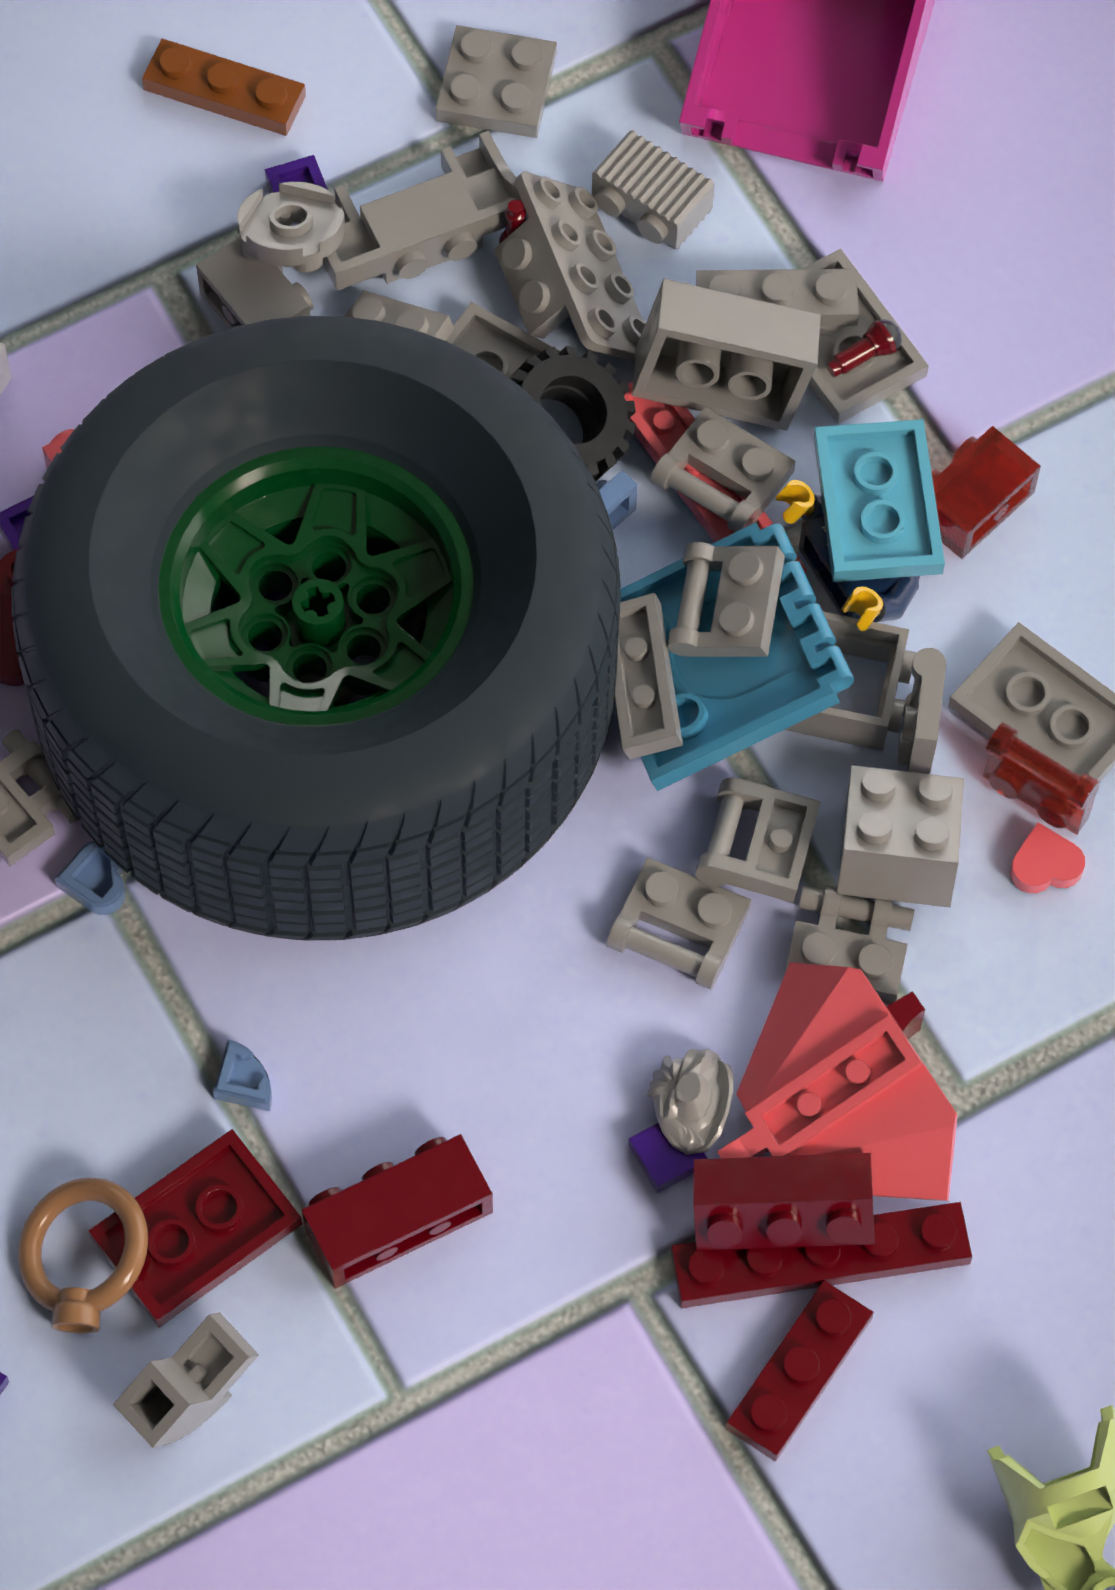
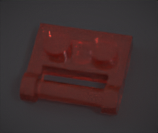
(1038, 780)

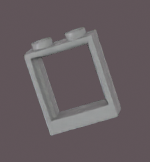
(877, 643)

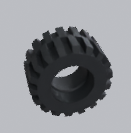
(590, 394)

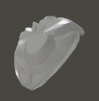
(692, 1099)

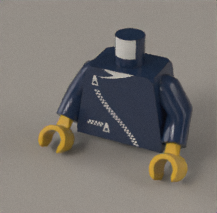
(862, 599)

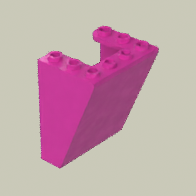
(807, 79)

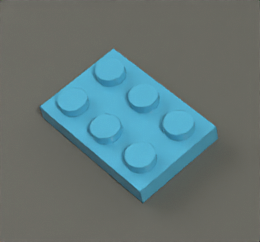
(878, 500)

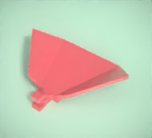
(845, 1081)

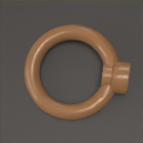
(73, 1307)

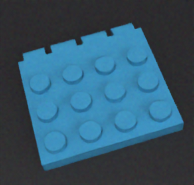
(743, 700)

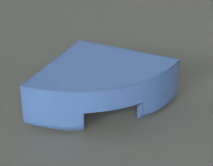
(242, 1078)

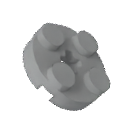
(267, 230)

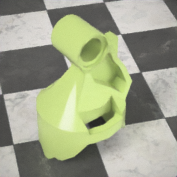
(1065, 1520)

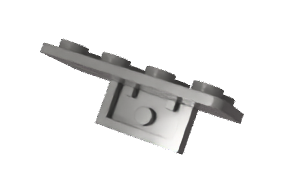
(567, 268)

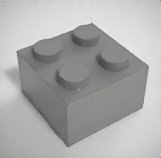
(901, 836)

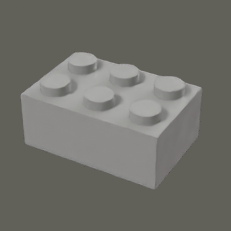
(726, 354)

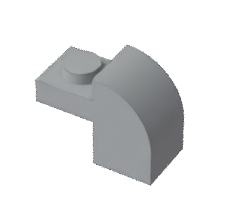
(185, 1390)

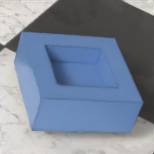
(619, 497)

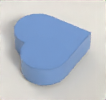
(93, 880)

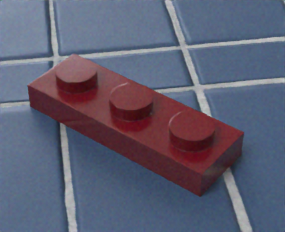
(799, 1370)

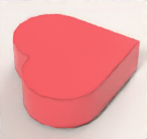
(1046, 861)

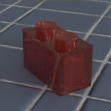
(981, 489)

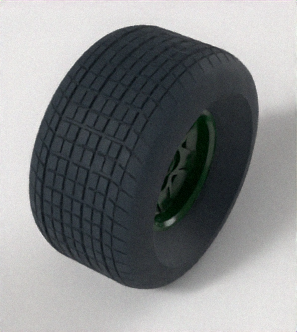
(258, 474)

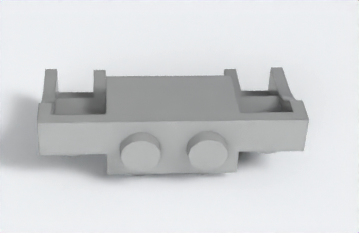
(427, 221)

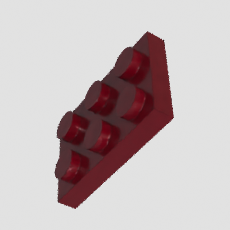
(201, 1226)

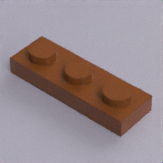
(224, 87)

